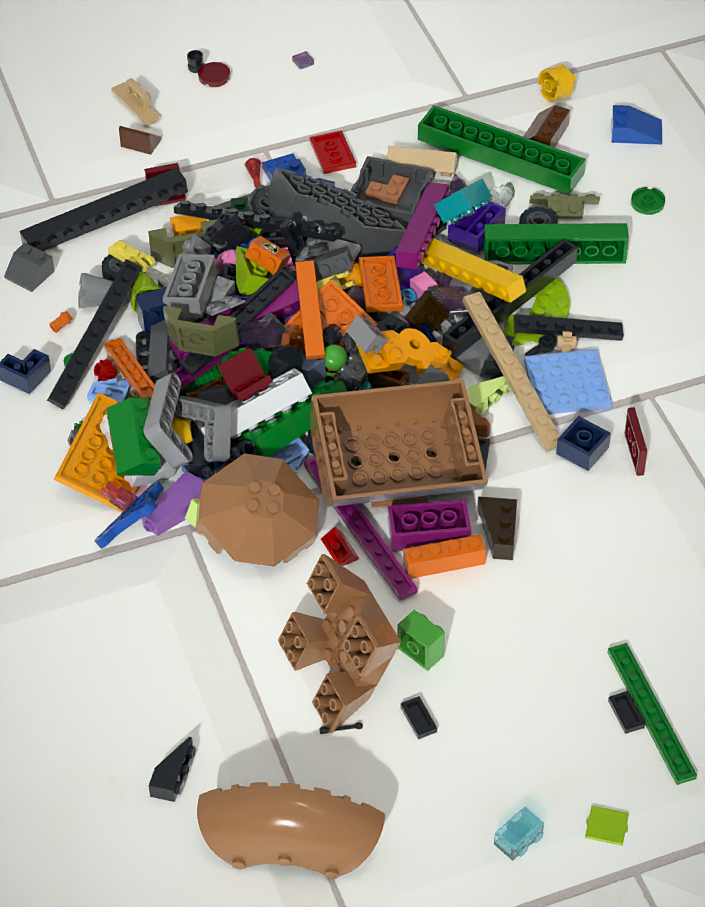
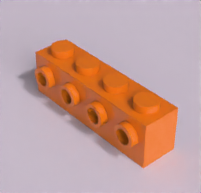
(444, 556)

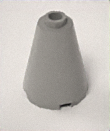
(92, 290)

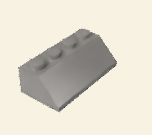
(191, 284)

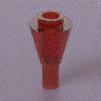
(253, 167)

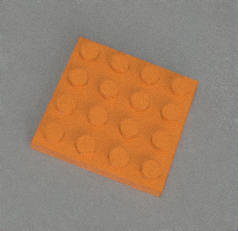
(335, 310)

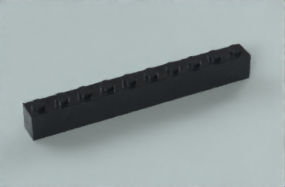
(105, 210)
(535, 278)

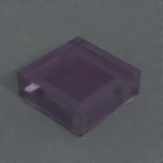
(303, 60)

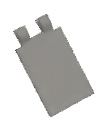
(473, 357)

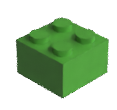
(421, 639)

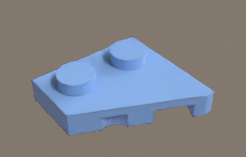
(112, 388)
(293, 454)

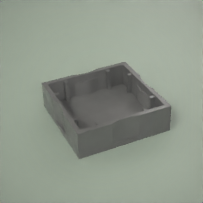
(382, 171)

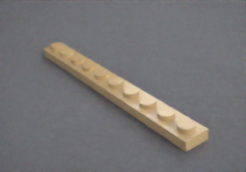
(512, 370)

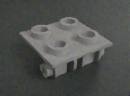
(226, 303)

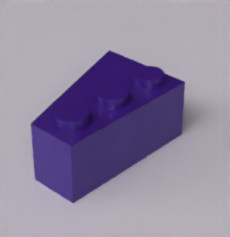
(470, 230)

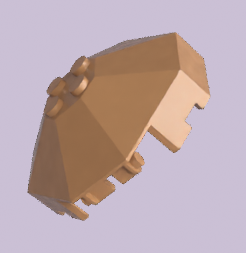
(257, 511)

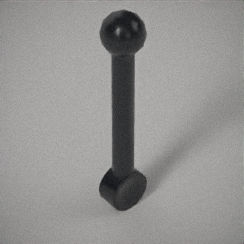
(324, 730)

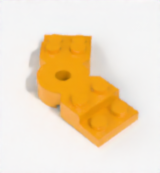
(413, 349)

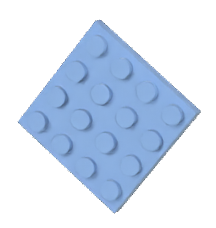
(568, 381)

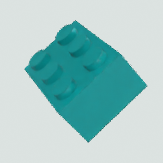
(463, 201)

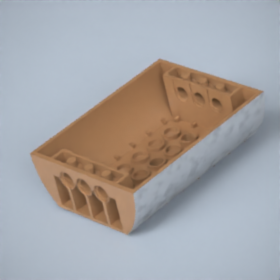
(399, 423)

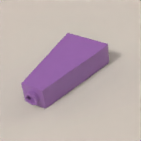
(173, 504)

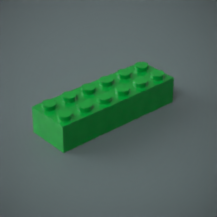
(288, 425)

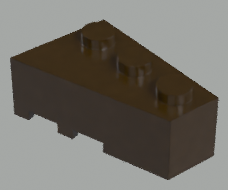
(499, 522)

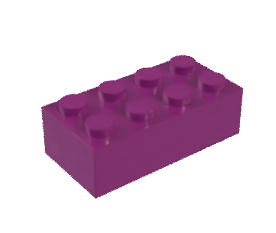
(427, 523)

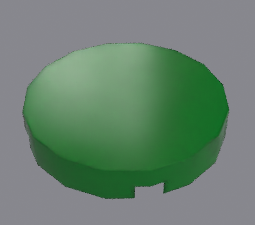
(647, 200)

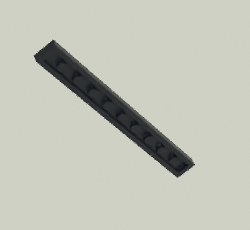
(262, 221)
(94, 334)

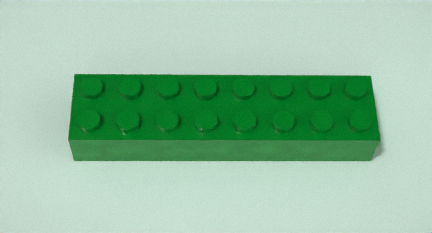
(528, 242)

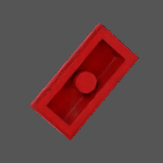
(339, 547)

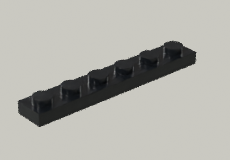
(579, 327)

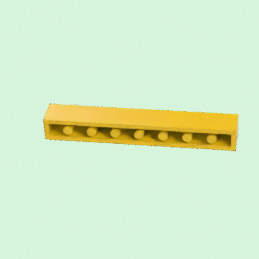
(474, 271)

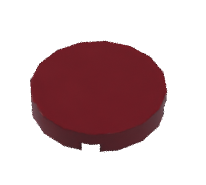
(214, 74)

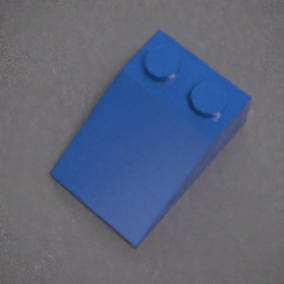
(634, 126)

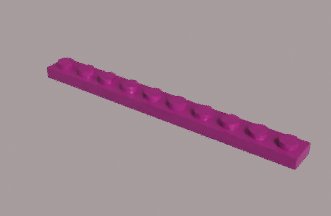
(371, 543)

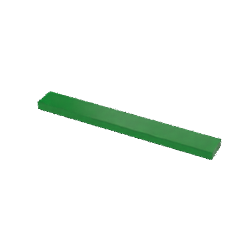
(652, 714)

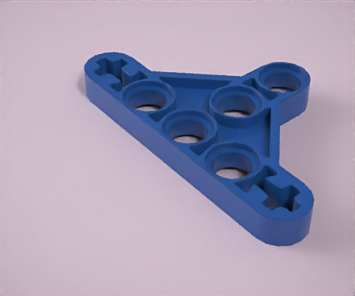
(141, 508)

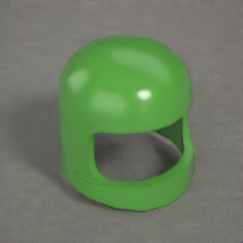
(334, 358)

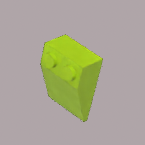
(249, 274)

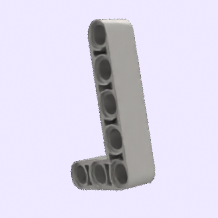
(159, 422)
(217, 425)

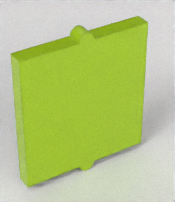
(607, 825)

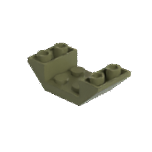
(166, 249)
(201, 337)

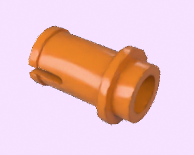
(61, 321)

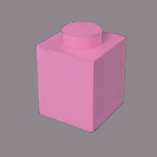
(421, 282)

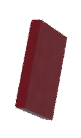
(635, 441)

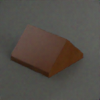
(138, 140)

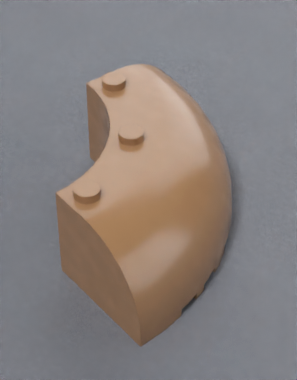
(288, 827)

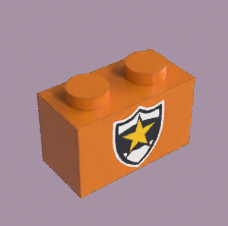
(267, 254)

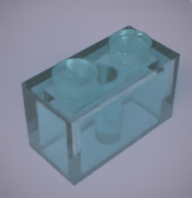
(519, 834)

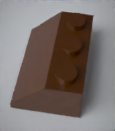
(549, 125)

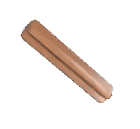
(413, 500)

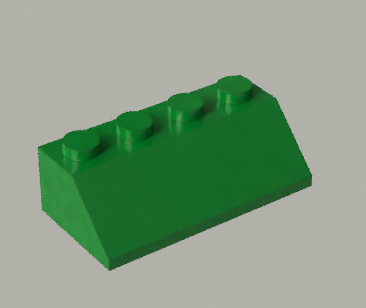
(131, 448)

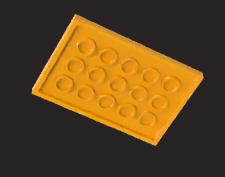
(89, 459)

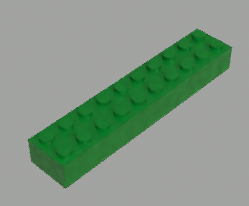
(501, 149)

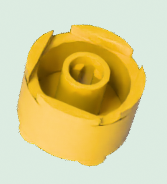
(556, 82)

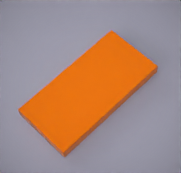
(380, 284)

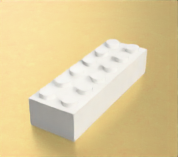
(263, 405)

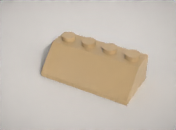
(438, 161)

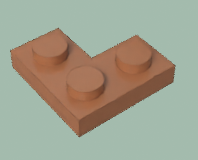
(388, 193)

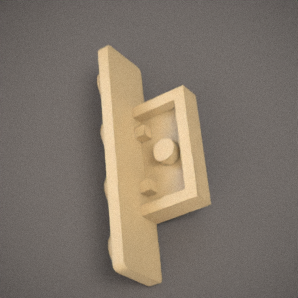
(136, 100)

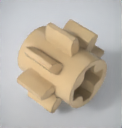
(566, 341)

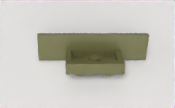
(565, 206)

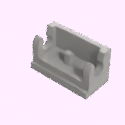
(366, 334)

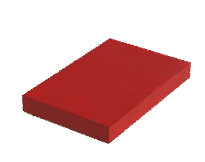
(332, 152)

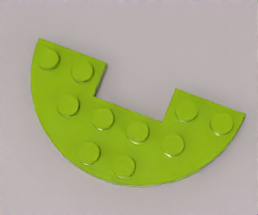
(549, 302)

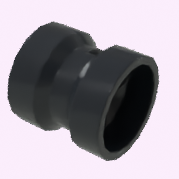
(195, 60)

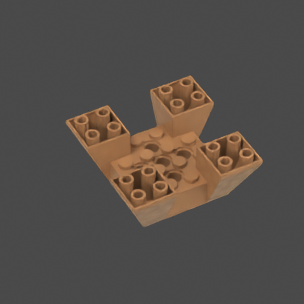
(351, 638)

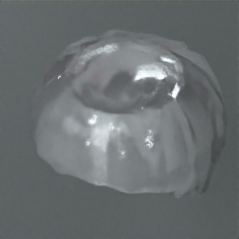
(502, 195)

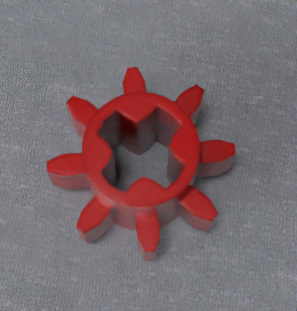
(105, 370)

